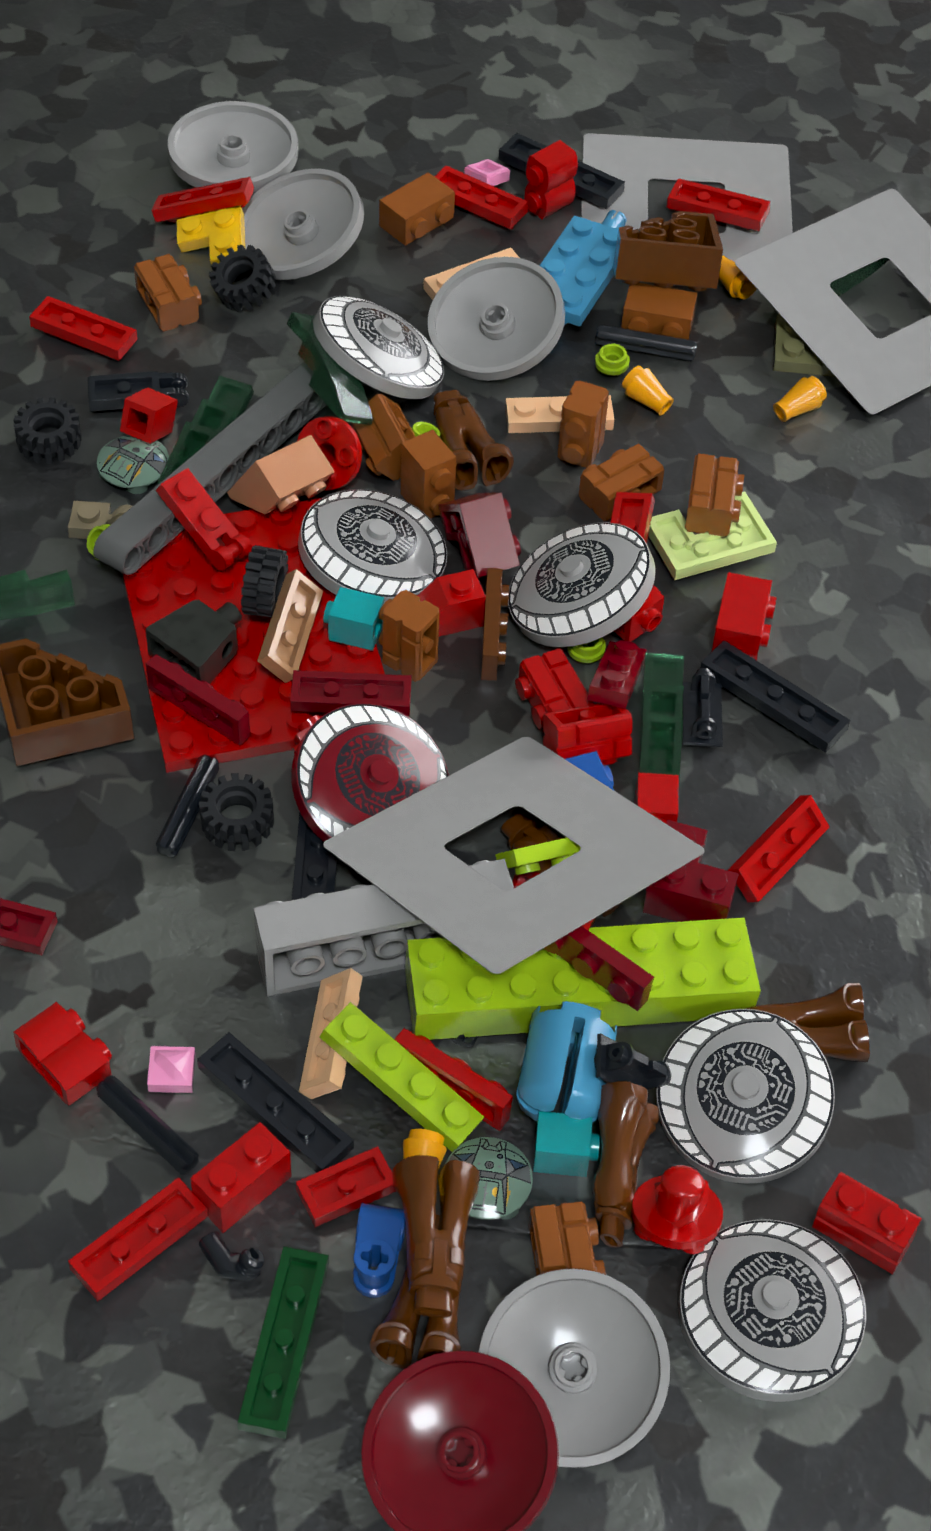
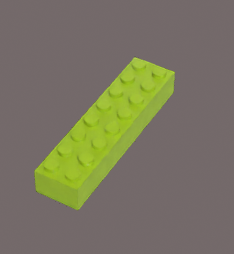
(694, 966)

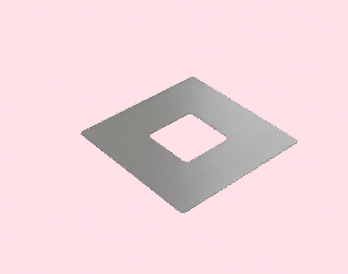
(741, 167)
(797, 279)
(498, 928)

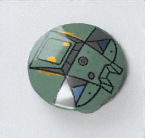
(132, 463)
(504, 1177)

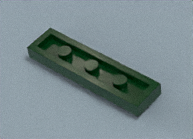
(283, 1343)

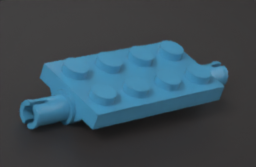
(584, 262)

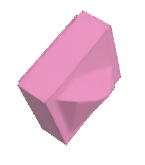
(488, 172)
(171, 1069)

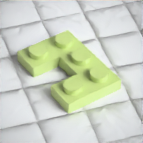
(694, 554)

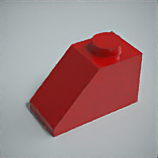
(459, 601)

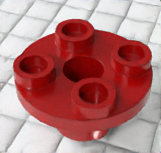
(340, 447)
(677, 1210)

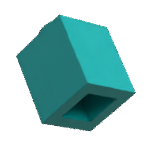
(354, 618)
(564, 1144)

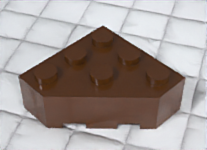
(670, 252)
(58, 704)

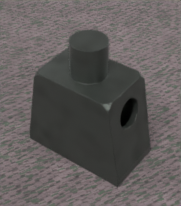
(196, 638)

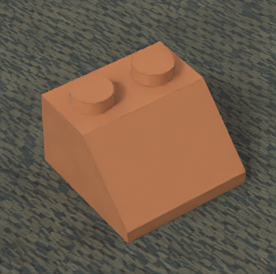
(283, 477)

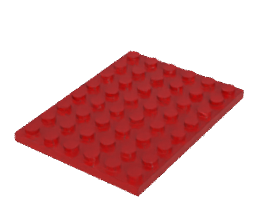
(185, 574)

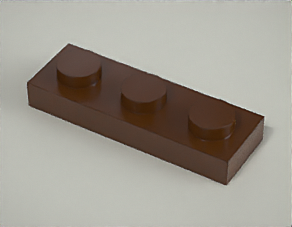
(494, 624)

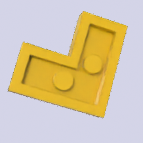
(214, 230)

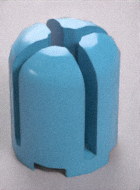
(550, 1041)

